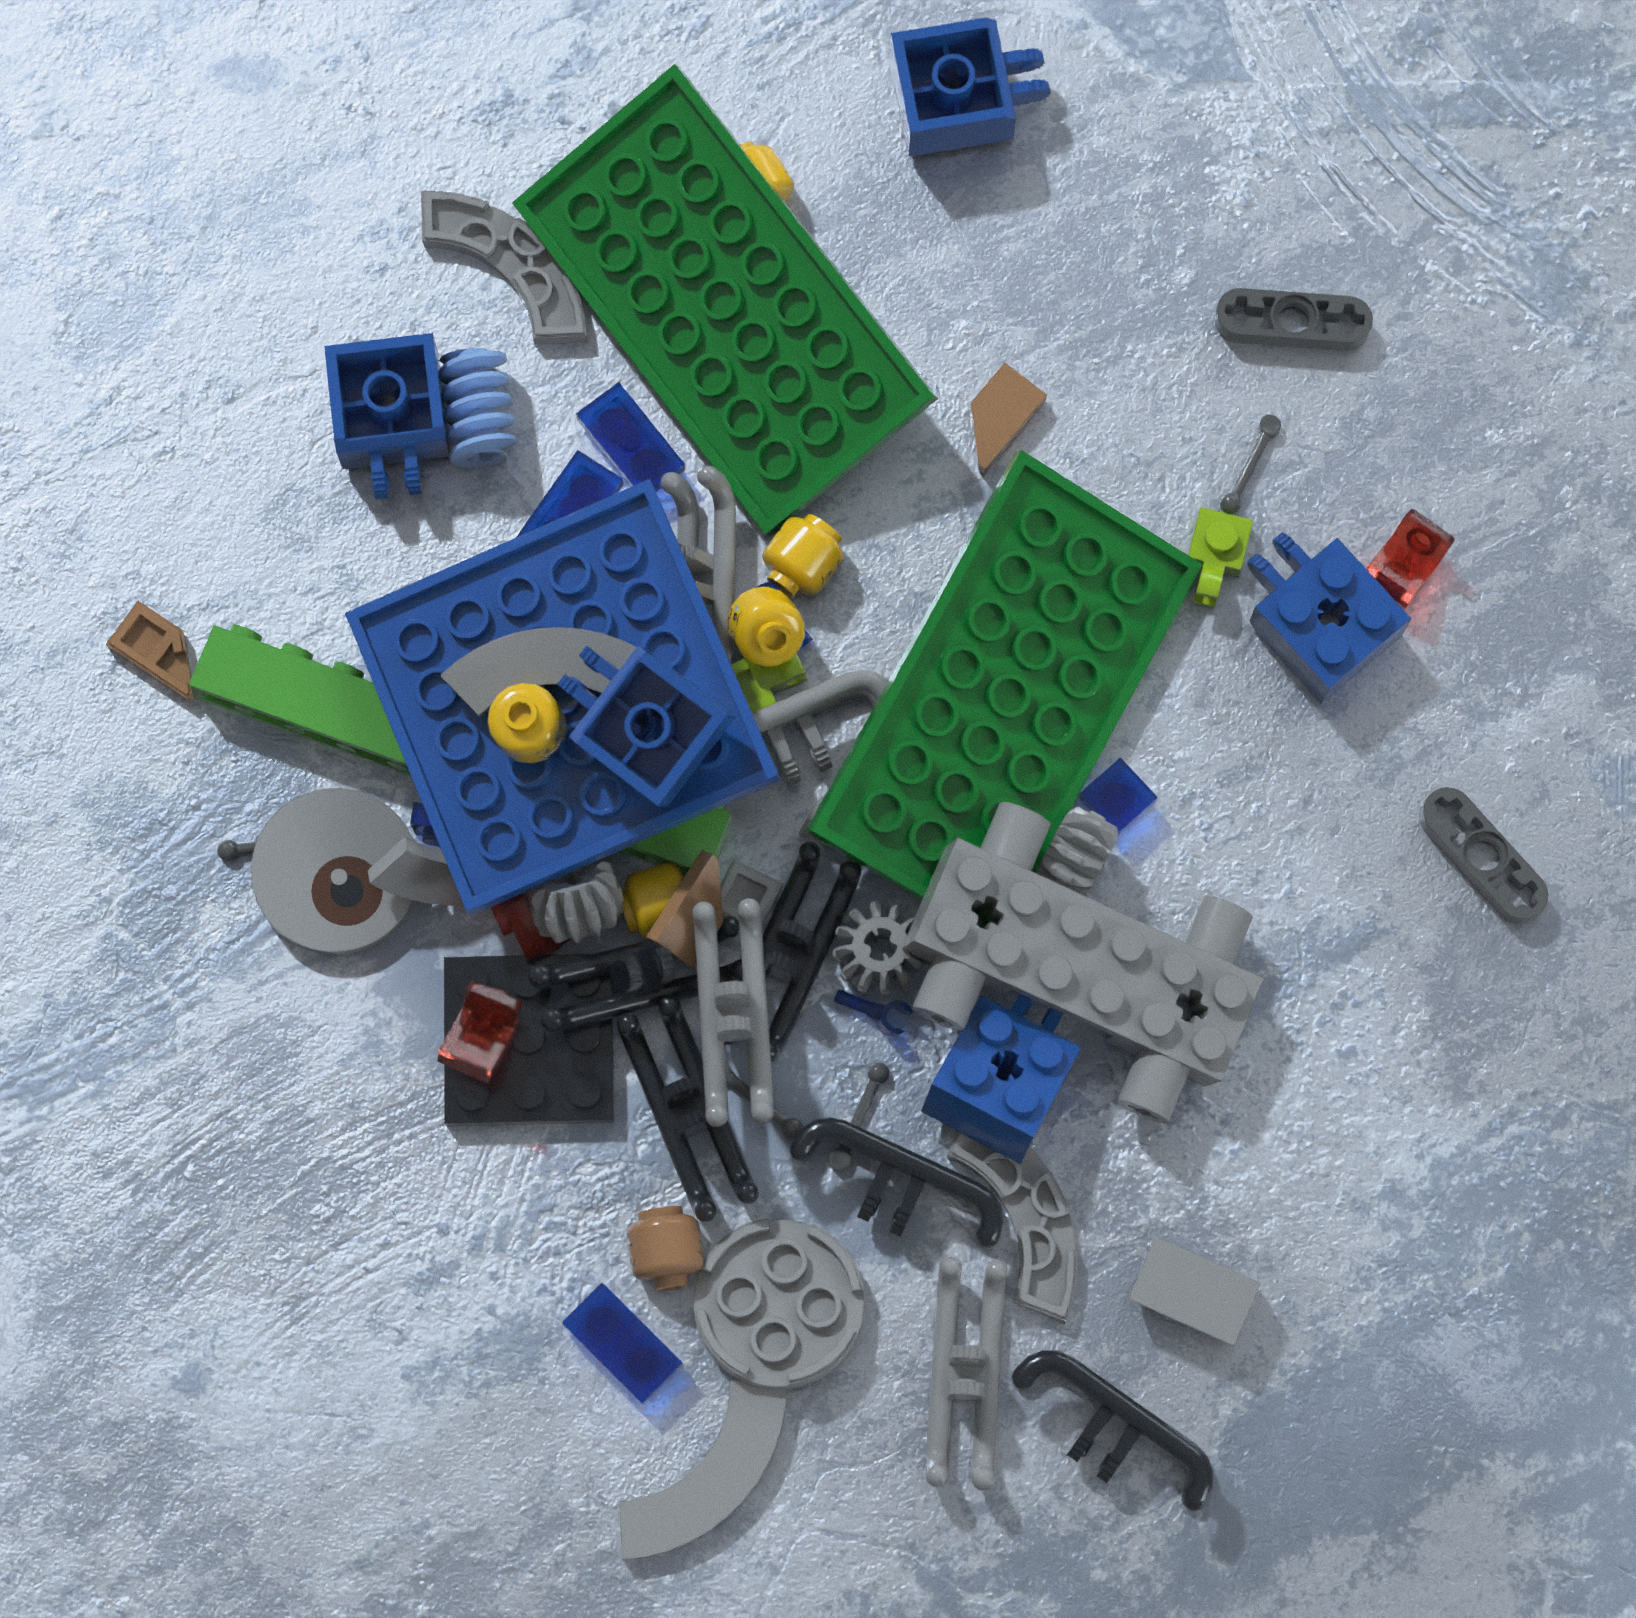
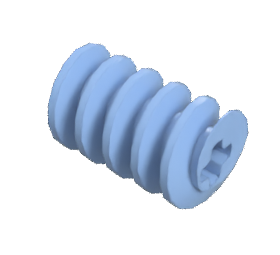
(474, 407)

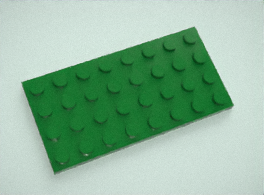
(724, 300)
(1006, 678)

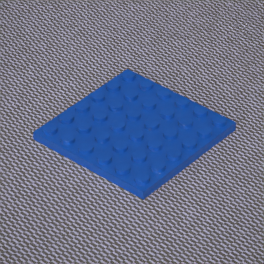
(528, 823)

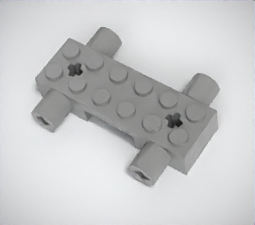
(1083, 962)

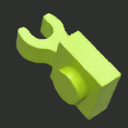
(1220, 546)
(760, 682)

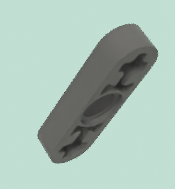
(1332, 334)
(1523, 875)

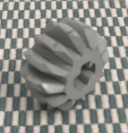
(1079, 850)
(577, 903)
(860, 953)

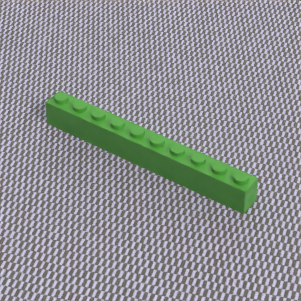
(346, 714)

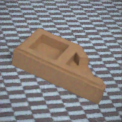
(1001, 413)
(154, 648)
(675, 924)

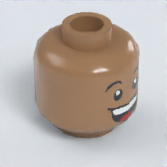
(665, 1247)

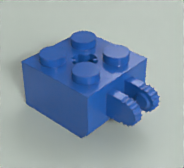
(972, 61)
(378, 435)
(1331, 585)
(614, 727)
(1002, 1076)

